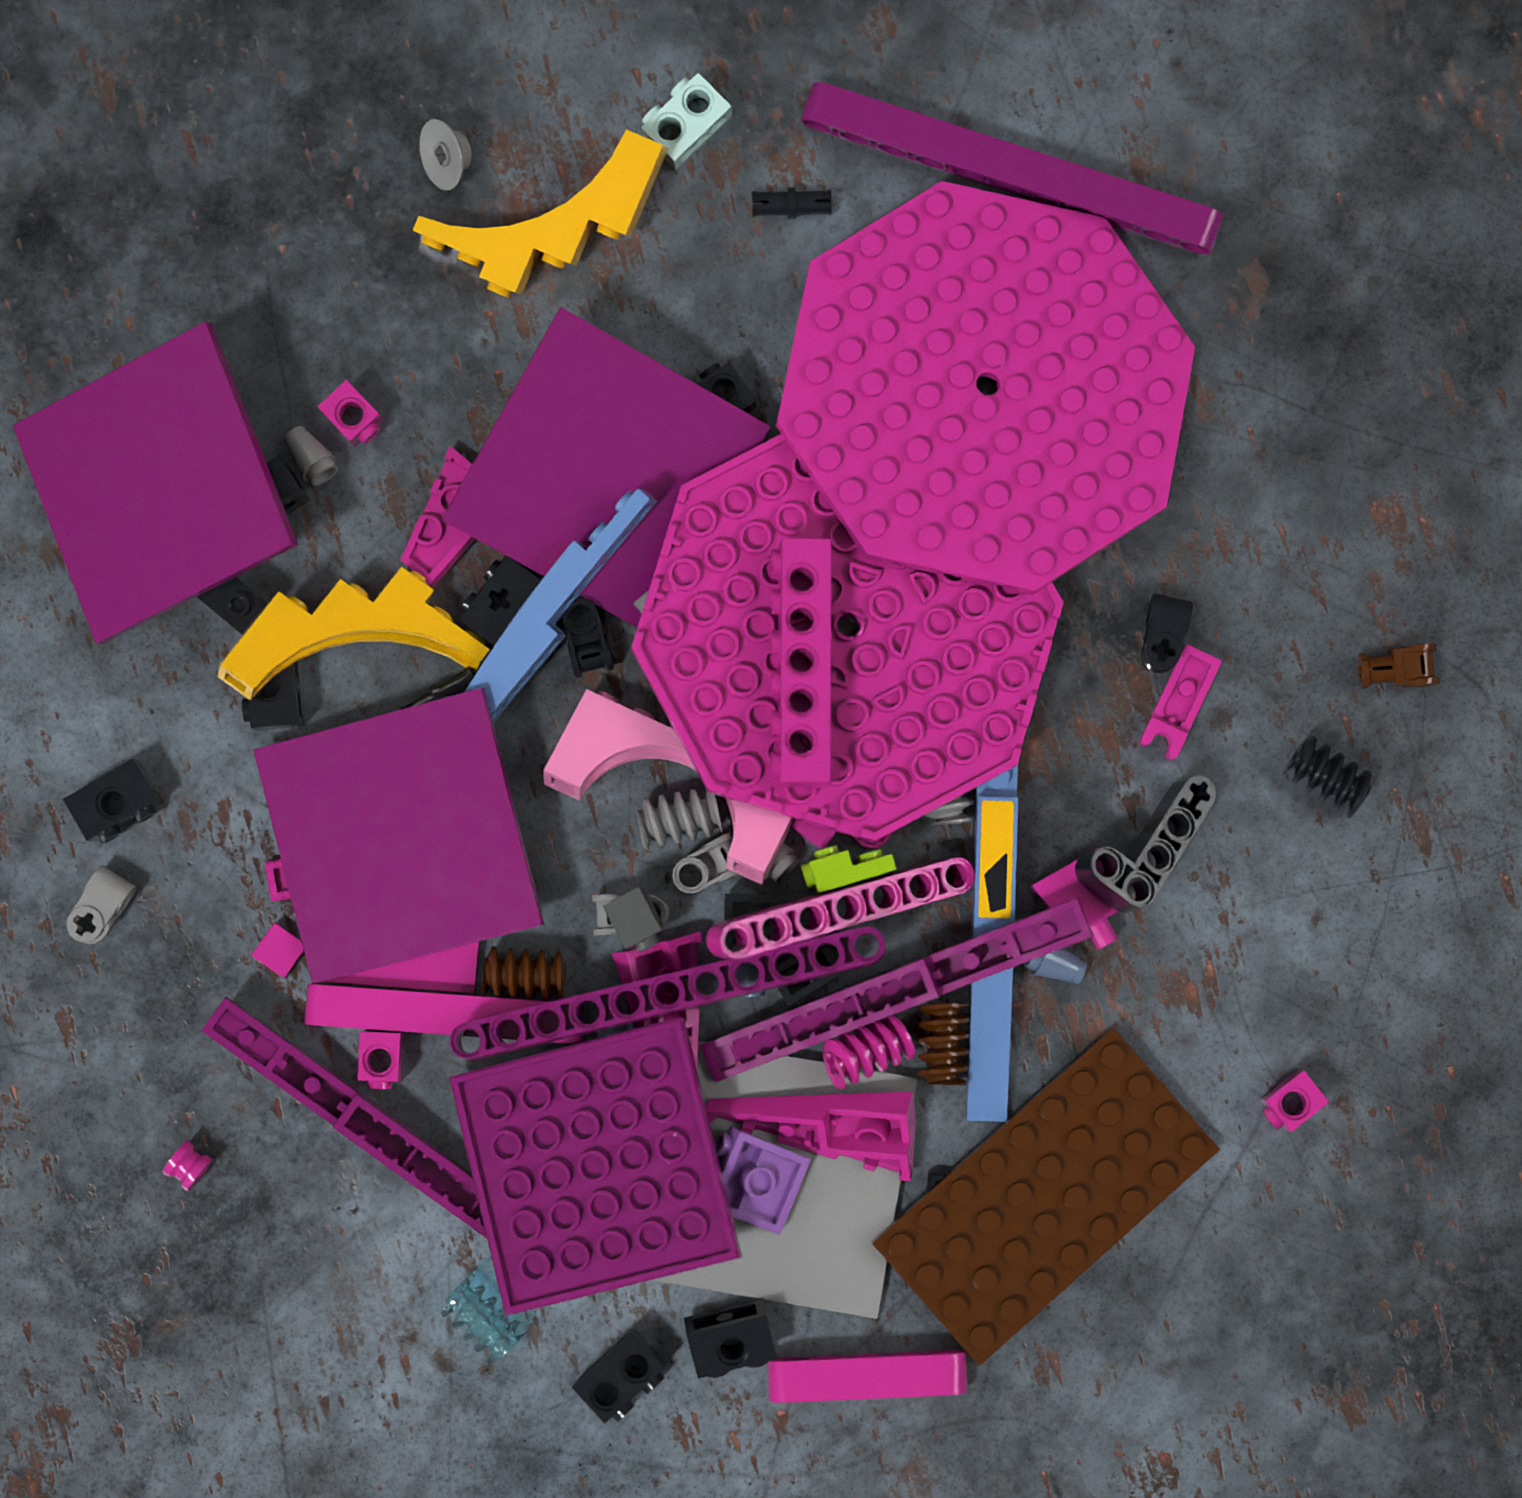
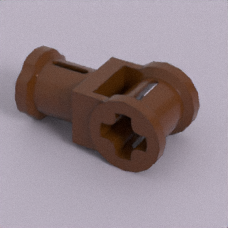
(1406, 667)

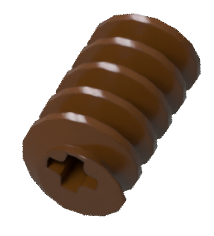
(524, 974)
(943, 1043)

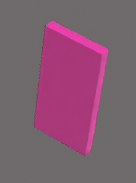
(441, 971)

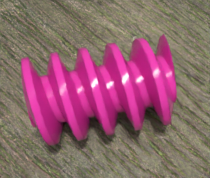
(866, 1047)

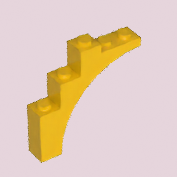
(610, 199)
(347, 616)

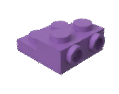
(759, 1178)

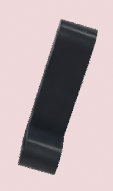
(1155, 838)

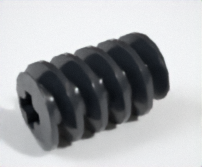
(1329, 775)

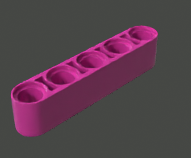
(867, 1376)

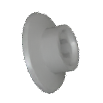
(444, 153)

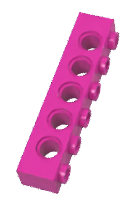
(813, 560)

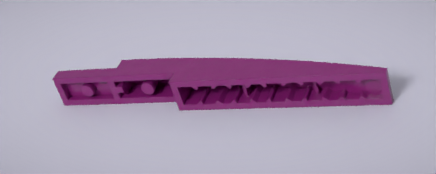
(897, 989)
(347, 1110)

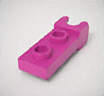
(1181, 700)

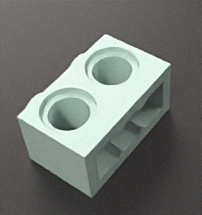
(694, 127)

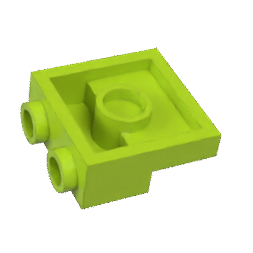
(834, 868)

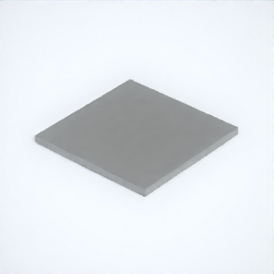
(840, 1207)

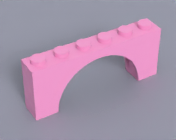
(610, 734)

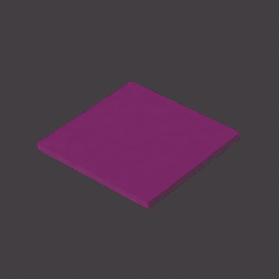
(579, 437)
(154, 483)
(398, 836)
(595, 1166)

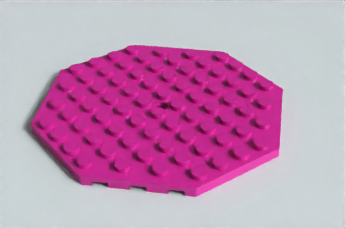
(968, 480)
(919, 697)

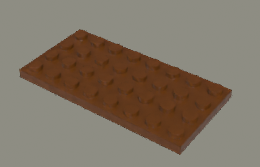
(1045, 1196)

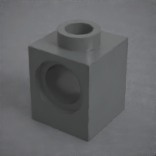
(635, 920)

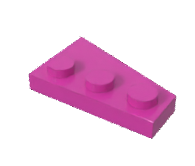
(434, 543)

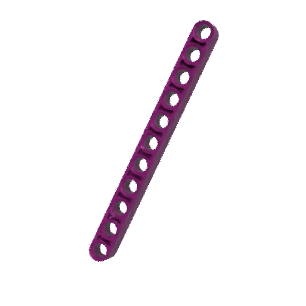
(1011, 168)
(647, 992)

